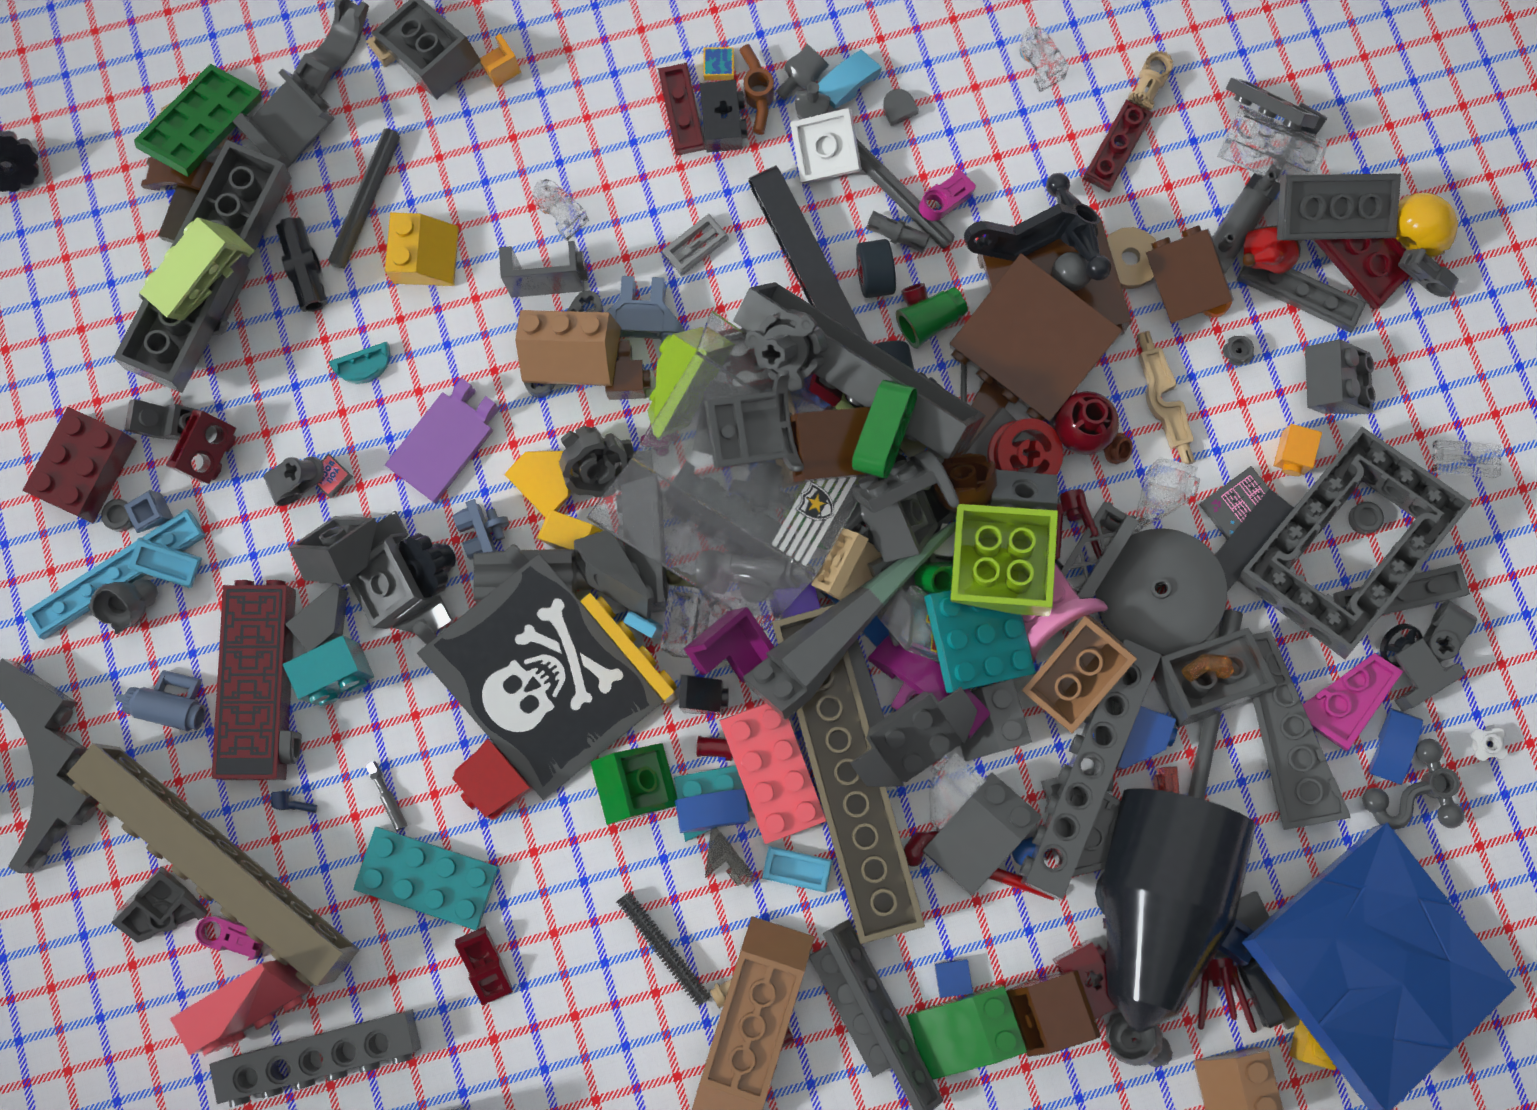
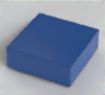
(953, 978)

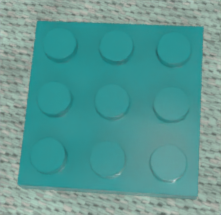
(977, 643)

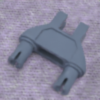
(644, 317)

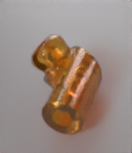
(1208, 662)

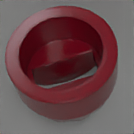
(914, 293)

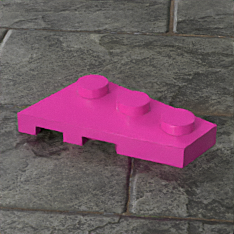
(1350, 702)

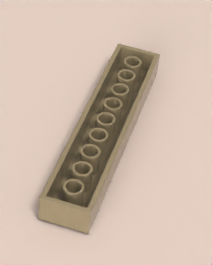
(856, 815)
(213, 864)

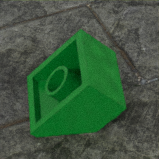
(634, 783)

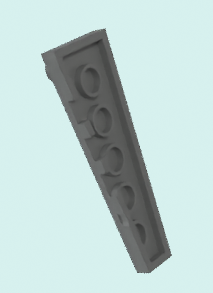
(1296, 762)

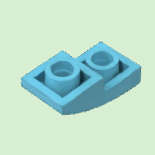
(848, 76)

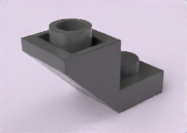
(157, 420)

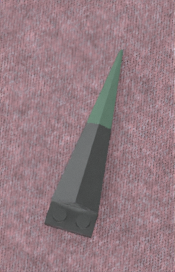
(809, 655)

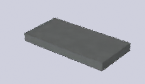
(1338, 206)

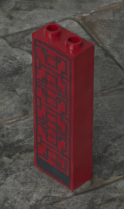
(252, 680)

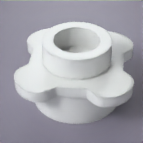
(1479, 744)

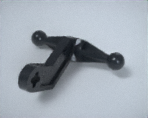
(1066, 221)

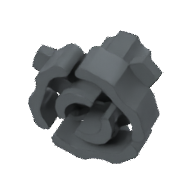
(787, 346)
(591, 458)

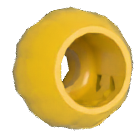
(1426, 223)

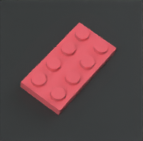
(772, 772)

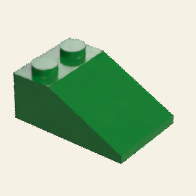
(967, 1032)

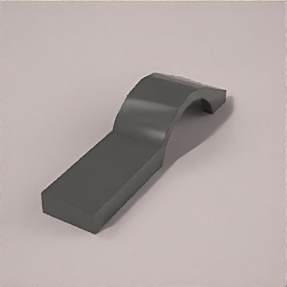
(337, 47)

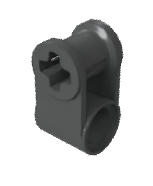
(293, 479)
(1450, 629)

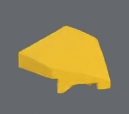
(540, 479)

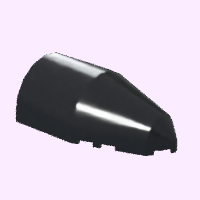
(1169, 898)

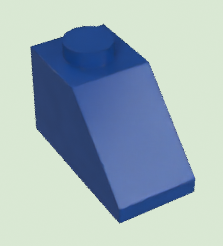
(1148, 737)

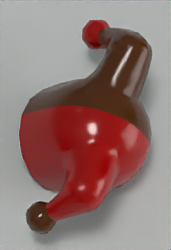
(1266, 252)

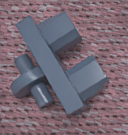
(473, 518)

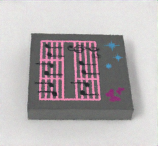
(1234, 501)

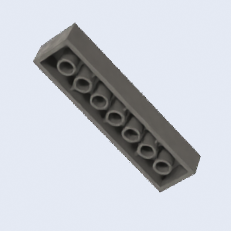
(237, 194)

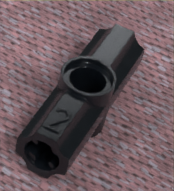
(301, 264)

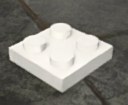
(826, 146)

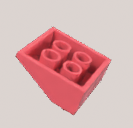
(239, 1005)

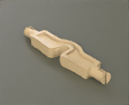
(1171, 414)

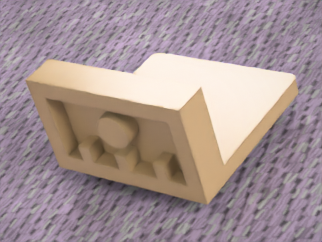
(846, 565)

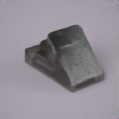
(722, 851)

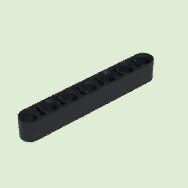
(801, 247)

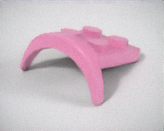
(1065, 610)

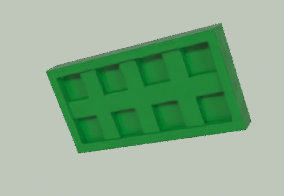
(197, 120)

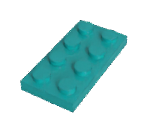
(426, 878)

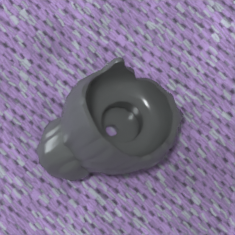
(122, 602)
(1149, 1049)

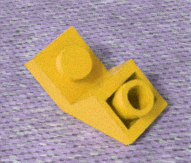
(562, 530)

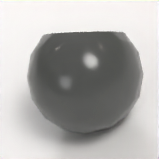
(1071, 271)

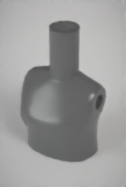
(802, 70)
(811, 102)

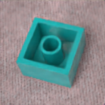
(329, 671)

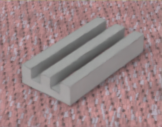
(703, 252)

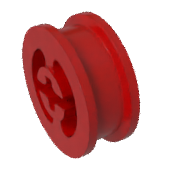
(1043, 452)

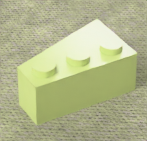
(192, 267)

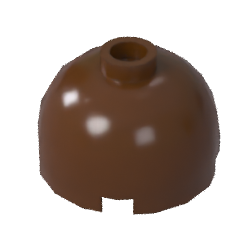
(971, 478)

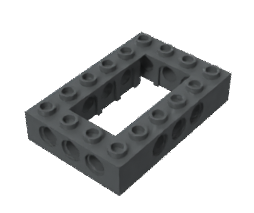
(1397, 479)

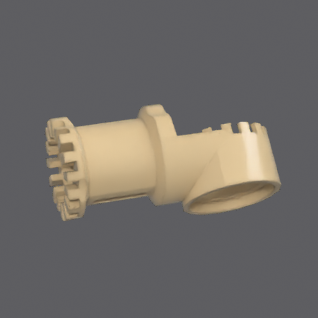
(1151, 80)

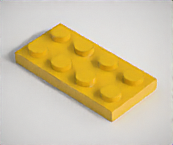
(624, 639)

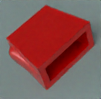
(490, 781)

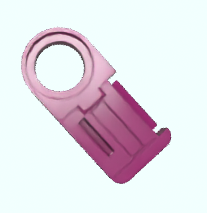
(948, 194)
(231, 938)

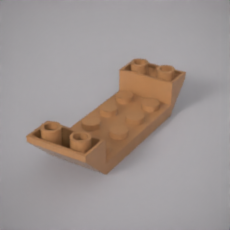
(754, 1018)

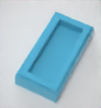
(164, 562)
(646, 626)
(797, 869)

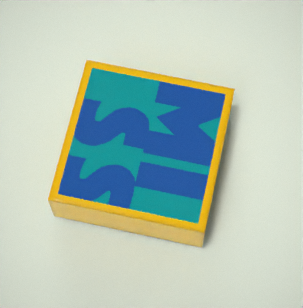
(719, 63)

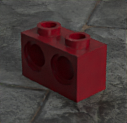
(194, 442)

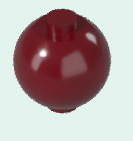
(1087, 423)

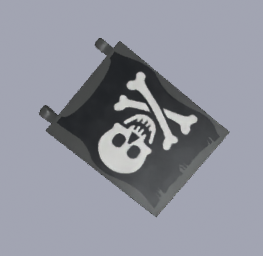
(538, 674)

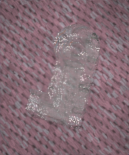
(1044, 56)
(555, 201)

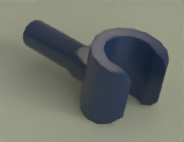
(281, 801)

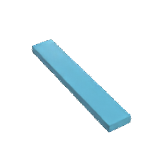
(74, 598)

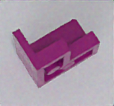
(732, 638)

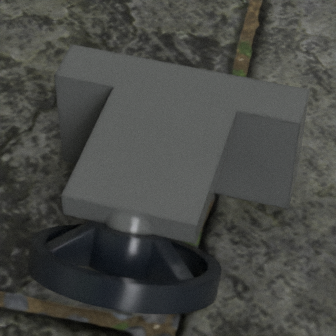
(1419, 665)

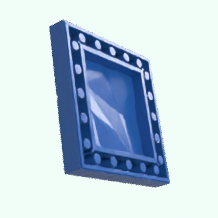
(1379, 967)

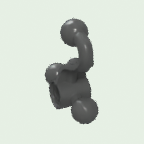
(1449, 813)

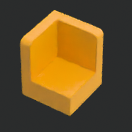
(500, 63)

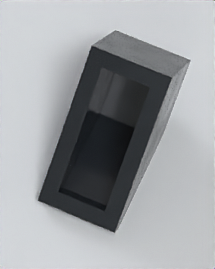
(702, 695)

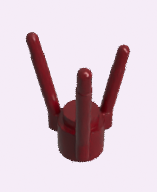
(1075, 507)
(1225, 974)

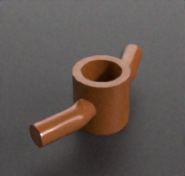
(757, 77)

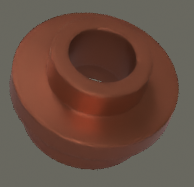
(1119, 450)

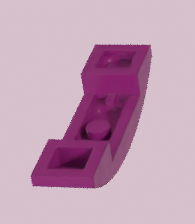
(920, 674)

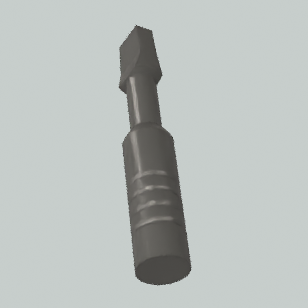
(387, 797)

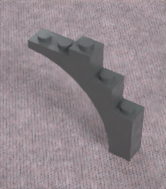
(55, 803)

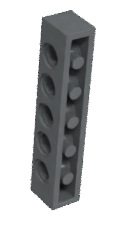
(230, 1073)

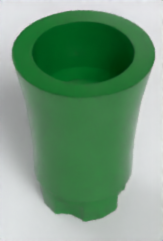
(930, 316)

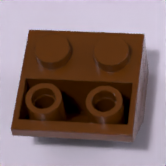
(1053, 1013)

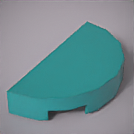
(362, 365)

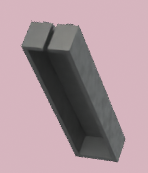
(859, 366)

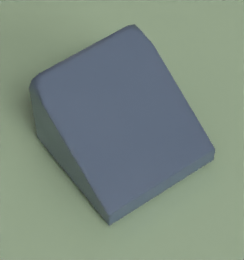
(148, 511)

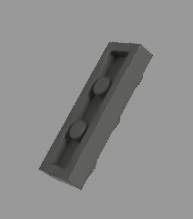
(1271, 104)

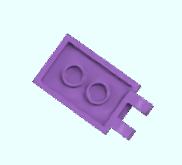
(443, 441)

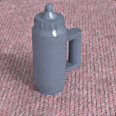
(164, 707)

